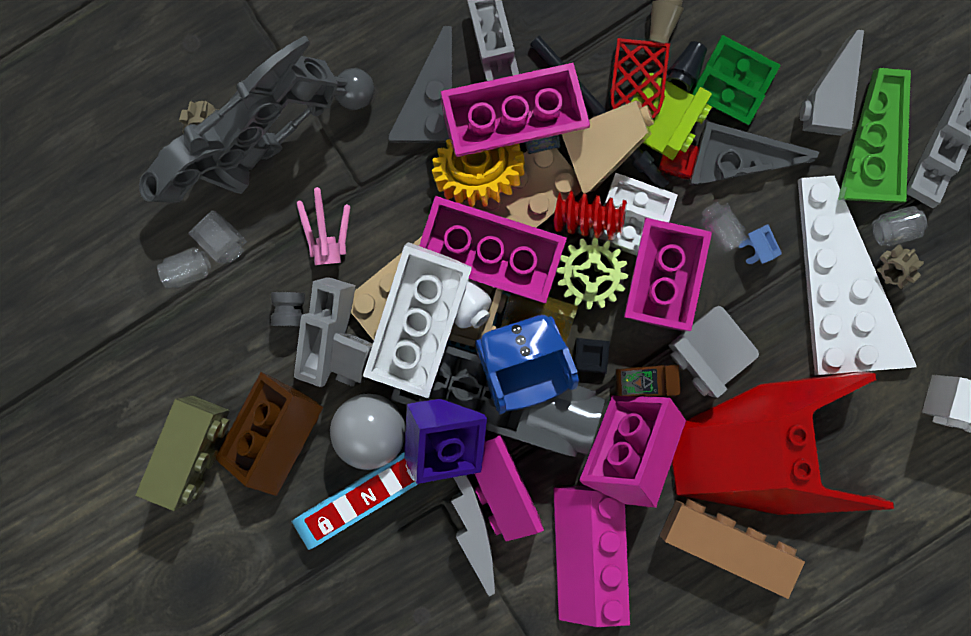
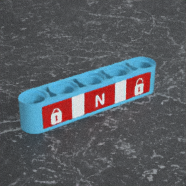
(354, 502)

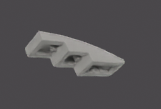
(493, 39)
(944, 150)
(474, 536)

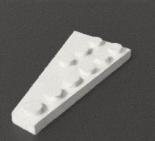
(847, 304)

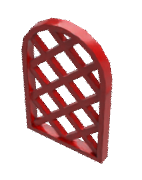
(640, 67)

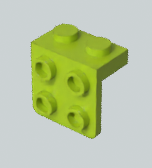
(676, 117)

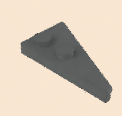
(422, 113)
(736, 153)

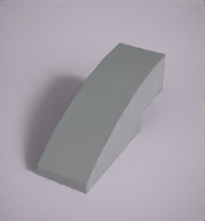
(328, 315)

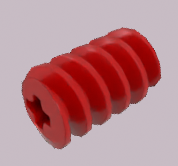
(589, 216)

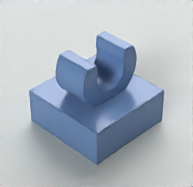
(764, 245)

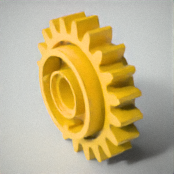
(478, 174)

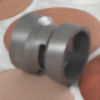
(287, 308)

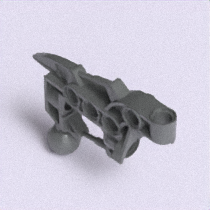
(237, 136)

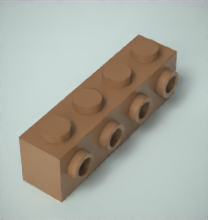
(731, 548)

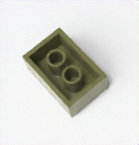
(183, 453)

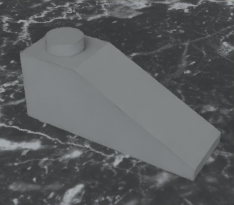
(832, 100)
(349, 358)

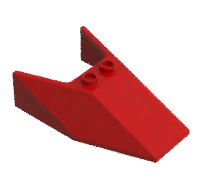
(763, 450)

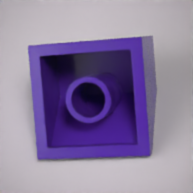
(443, 440)

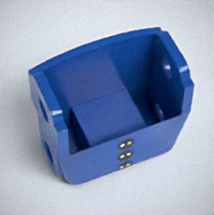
(526, 363)

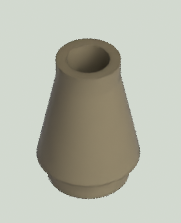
(664, 19)

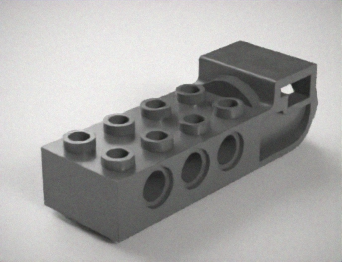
(560, 424)

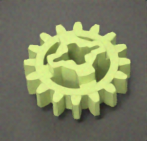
(592, 258)

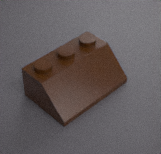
(268, 434)

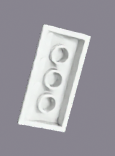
(417, 320)

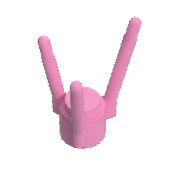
(325, 248)

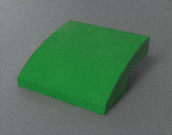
(736, 79)

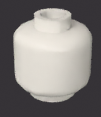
(473, 306)

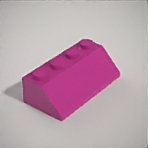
(514, 109)
(496, 248)
(591, 557)

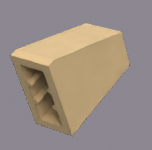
(607, 143)

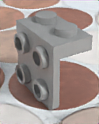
(713, 351)

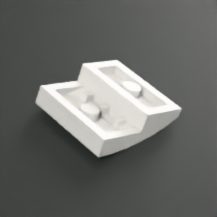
(642, 203)

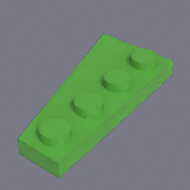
(880, 145)

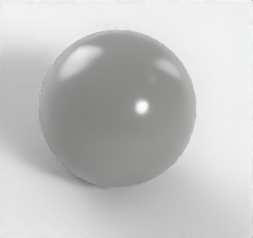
(368, 431)

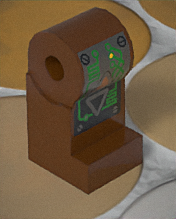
(648, 380)

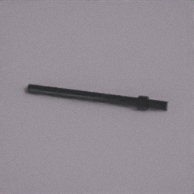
(641, 160)

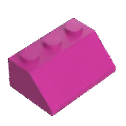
(667, 275)
(634, 449)
(505, 492)

